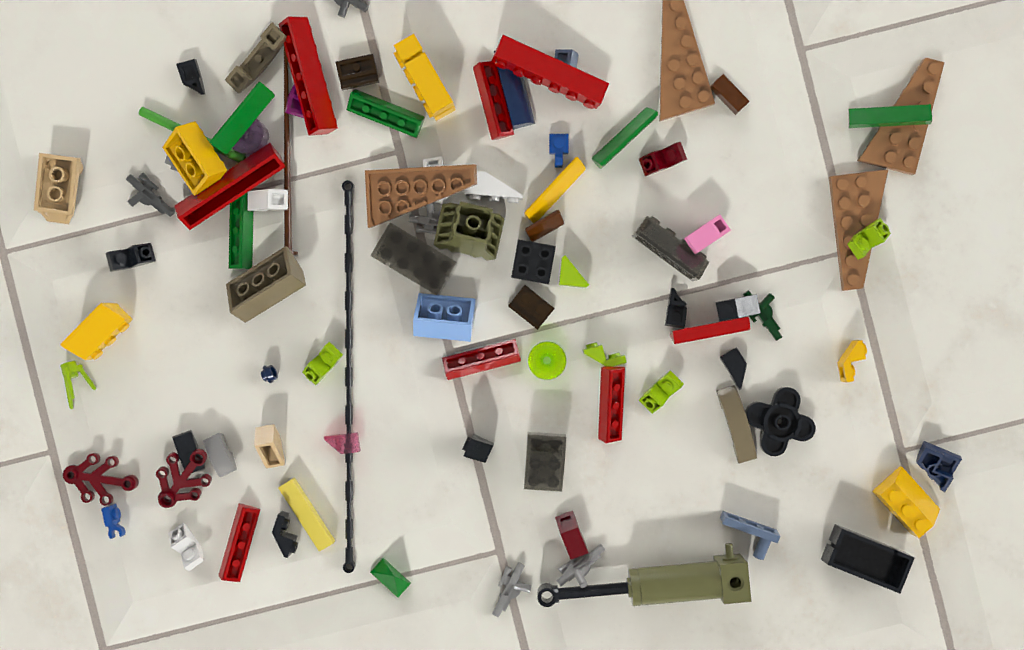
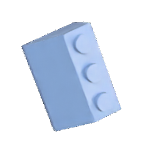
(444, 317)

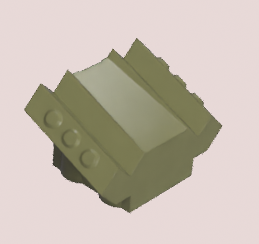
(469, 230)

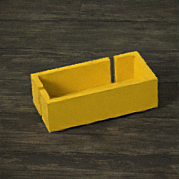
(422, 74)

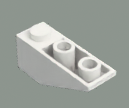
(493, 189)

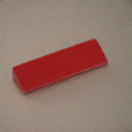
(493, 100)
(710, 330)
(481, 359)
(611, 404)
(239, 543)

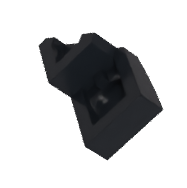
(191, 75)
(676, 311)
(735, 365)

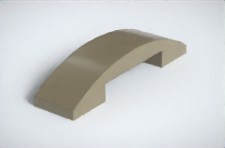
(258, 59)
(737, 424)

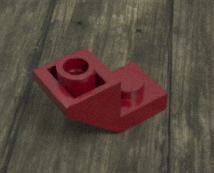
(663, 159)
(571, 535)

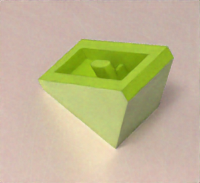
(570, 275)

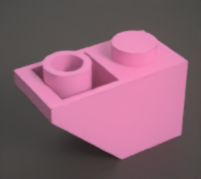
(707, 234)

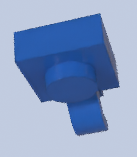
(558, 145)
(111, 517)

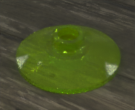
(550, 370)

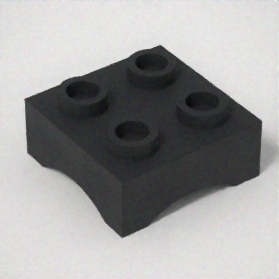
(533, 261)

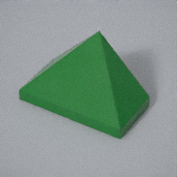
(390, 577)

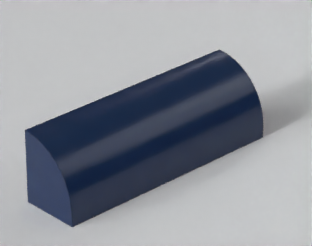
(516, 99)

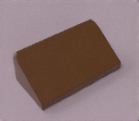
(729, 94)
(544, 226)

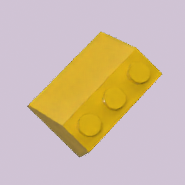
(194, 157)
(97, 331)
(908, 502)

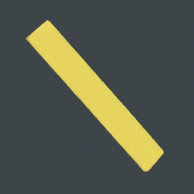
(306, 514)

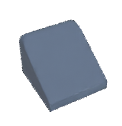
(567, 56)

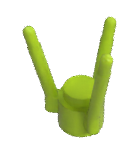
(70, 370)

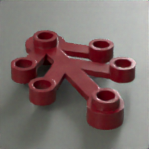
(96, 478)
(182, 480)

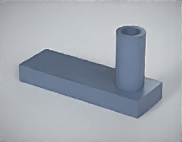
(765, 533)

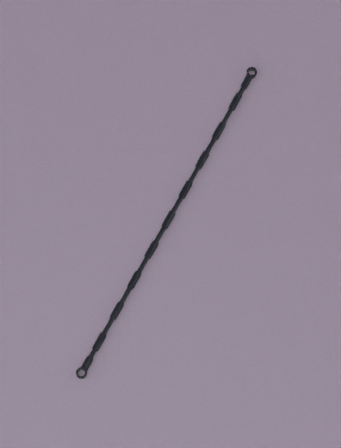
(348, 374)

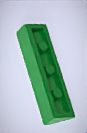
(385, 113)
(890, 116)
(242, 118)
(624, 137)
(240, 234)

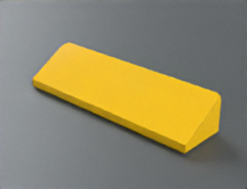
(555, 190)

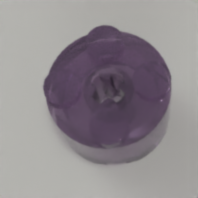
(257, 138)

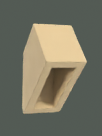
(269, 446)

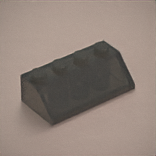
(670, 248)

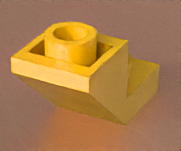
(855, 352)

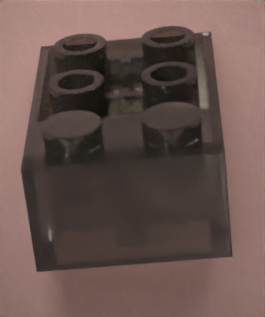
(545, 461)

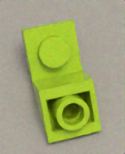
(868, 238)
(597, 353)
(322, 363)
(661, 391)

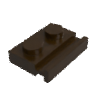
(357, 72)
(531, 307)

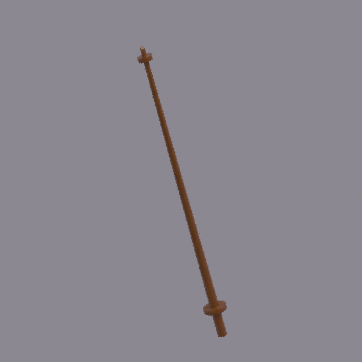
(287, 177)

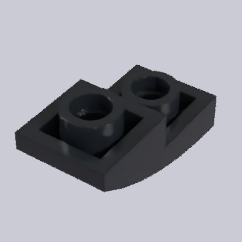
(185, 445)

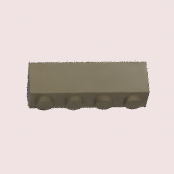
(264, 285)

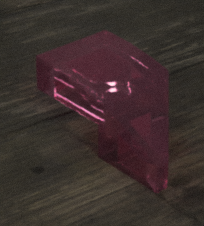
(344, 442)

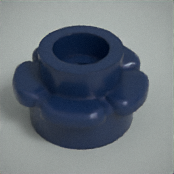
(269, 374)

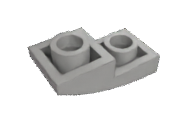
(220, 457)

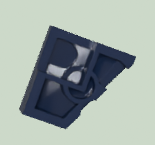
(938, 464)

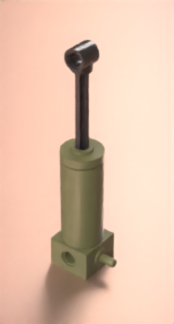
(718, 579)

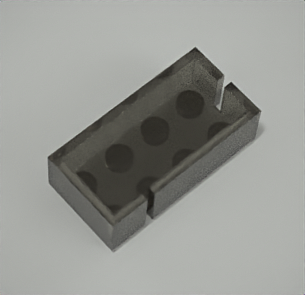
(414, 259)

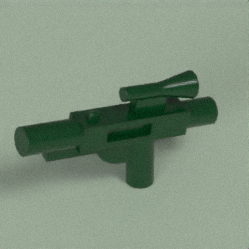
(766, 315)

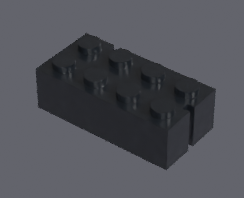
(867, 558)

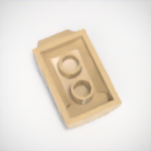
(57, 187)

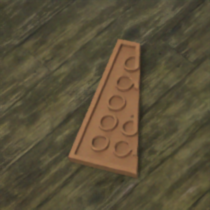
(682, 72)
(901, 146)
(403, 190)
(855, 205)

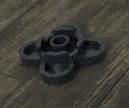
(793, 425)

